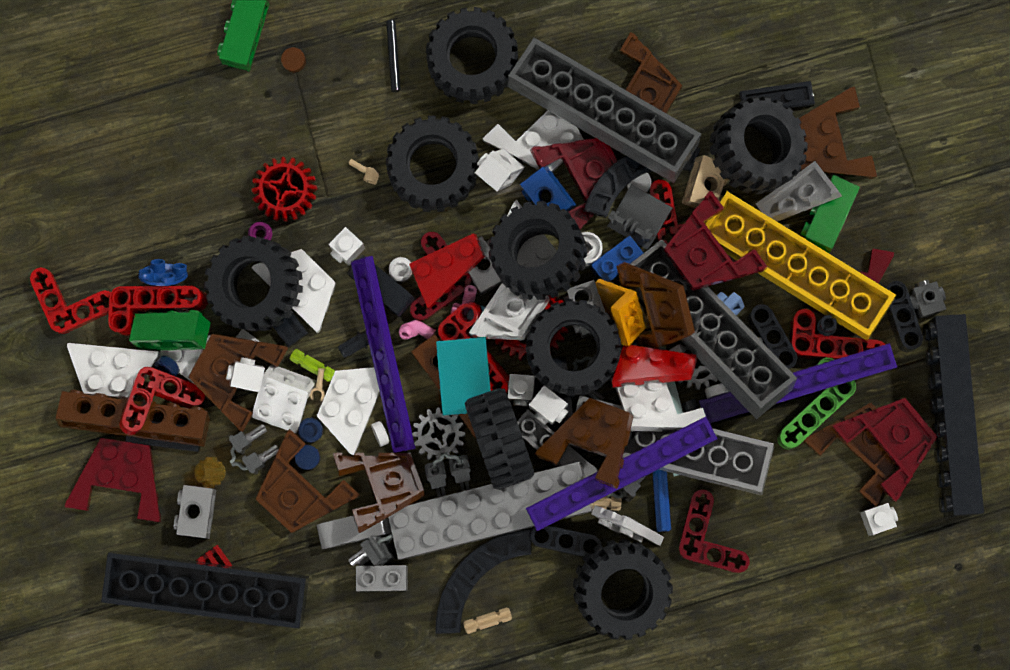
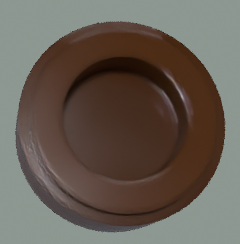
(293, 60)

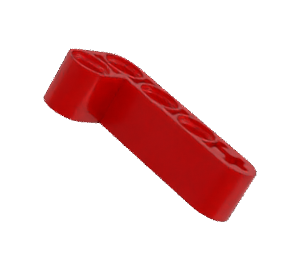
(158, 303)
(463, 327)
(814, 340)

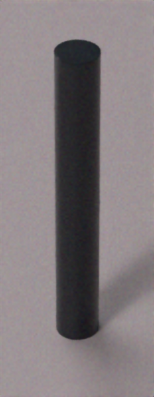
(393, 55)

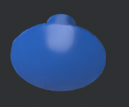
(163, 274)

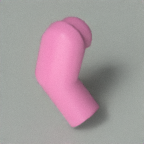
(469, 295)
(414, 329)

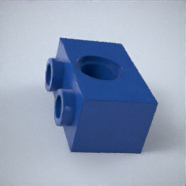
(543, 180)
(606, 268)

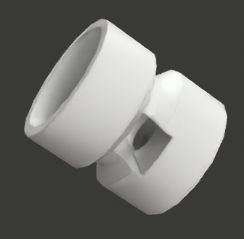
(594, 248)

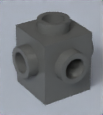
(935, 302)

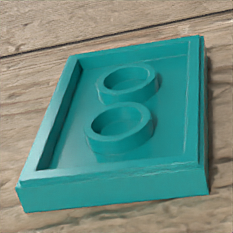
(462, 372)

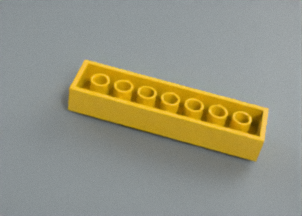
(801, 267)

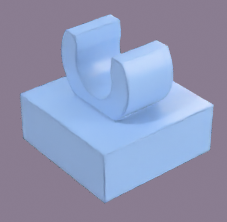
(733, 302)

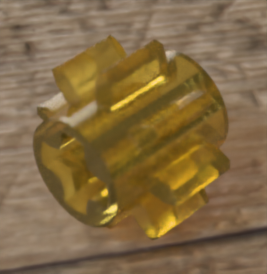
(210, 472)

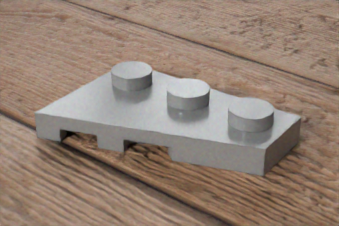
(803, 192)

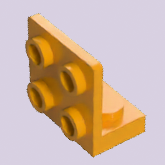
(623, 308)

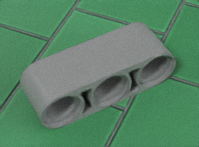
(345, 531)

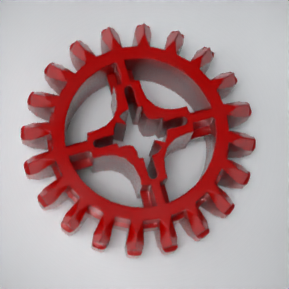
(293, 192)

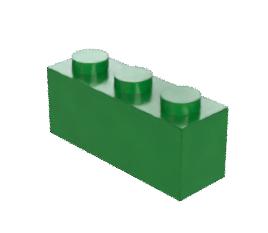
(243, 33)
(830, 216)
(170, 331)

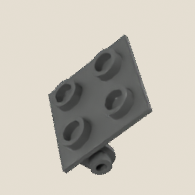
(639, 216)

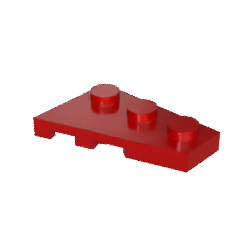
(445, 267)
(648, 364)

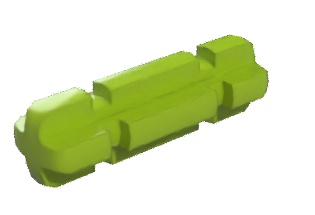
(311, 364)

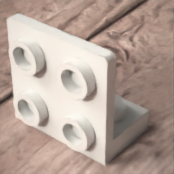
(282, 398)

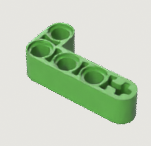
(816, 412)

